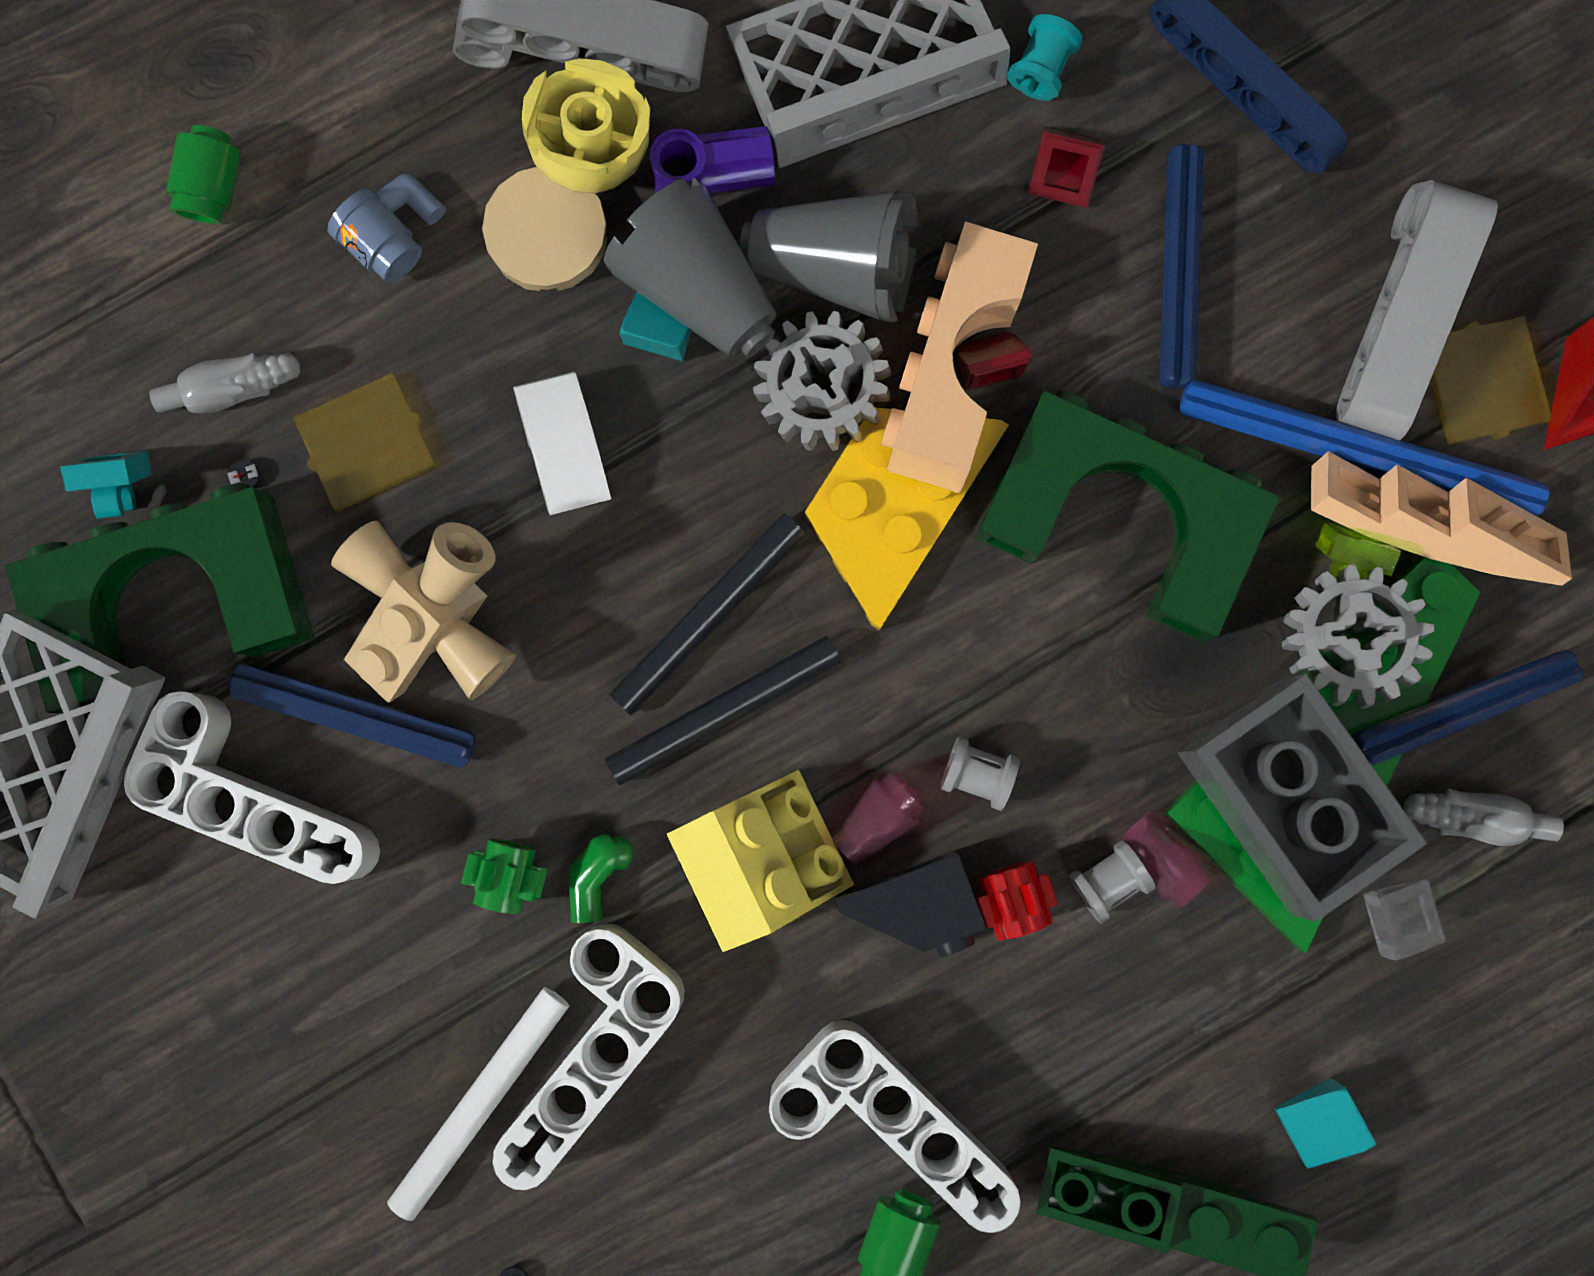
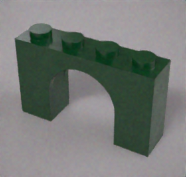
(1213, 512)
(230, 537)

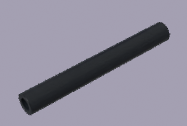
(707, 614)
(723, 710)

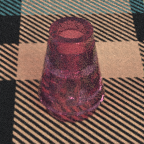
(880, 817)
(1172, 862)

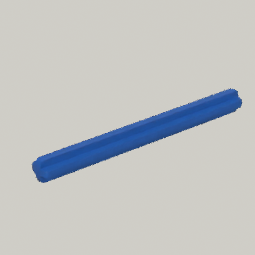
(1352, 444)

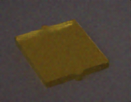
(1489, 382)
(364, 442)

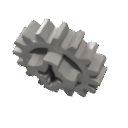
(840, 365)
(1356, 609)

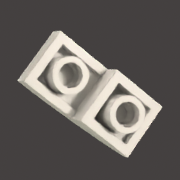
(562, 443)

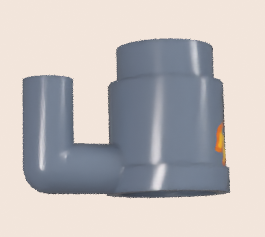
(375, 234)

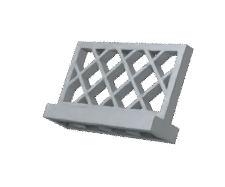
(875, 100)
(92, 773)

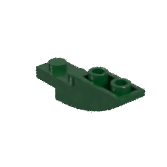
(1175, 1212)

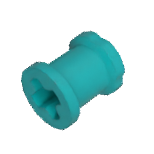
(1045, 57)

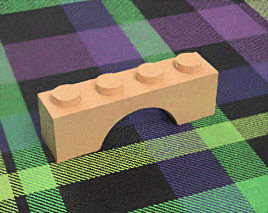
(981, 292)

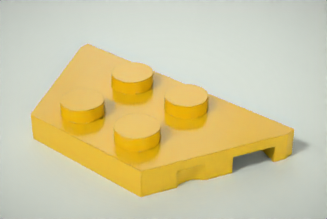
(884, 522)

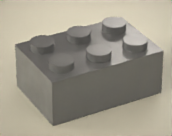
(1301, 798)

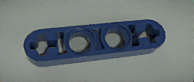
(1251, 81)

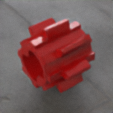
(1016, 900)

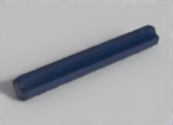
(1181, 266)
(1468, 706)
(352, 714)

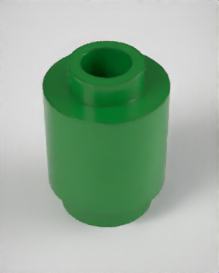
(202, 175)
(899, 1236)

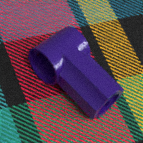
(719, 159)

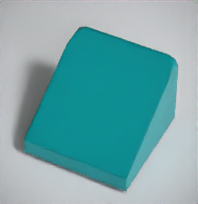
(654, 330)
(1324, 1124)

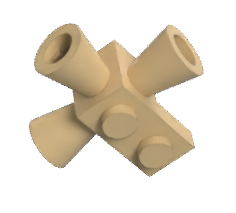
(422, 609)

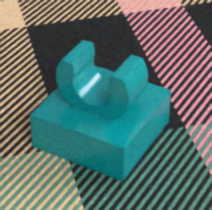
(109, 480)

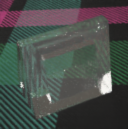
(1404, 919)

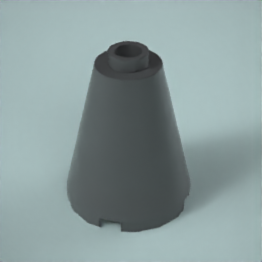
(839, 250)
(694, 269)

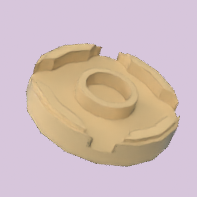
(544, 232)

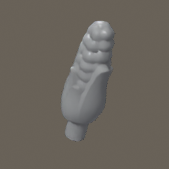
(225, 382)
(1483, 817)

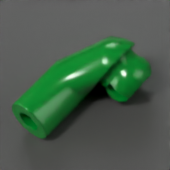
(590, 870)

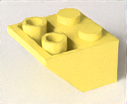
(760, 861)

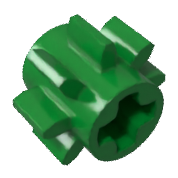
(504, 876)

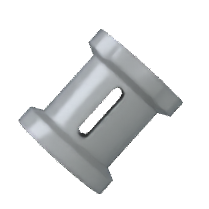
(980, 773)
(1112, 881)

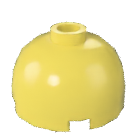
(586, 125)

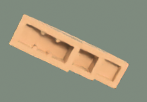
(1455, 527)

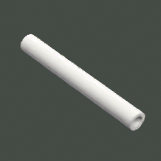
(477, 1104)

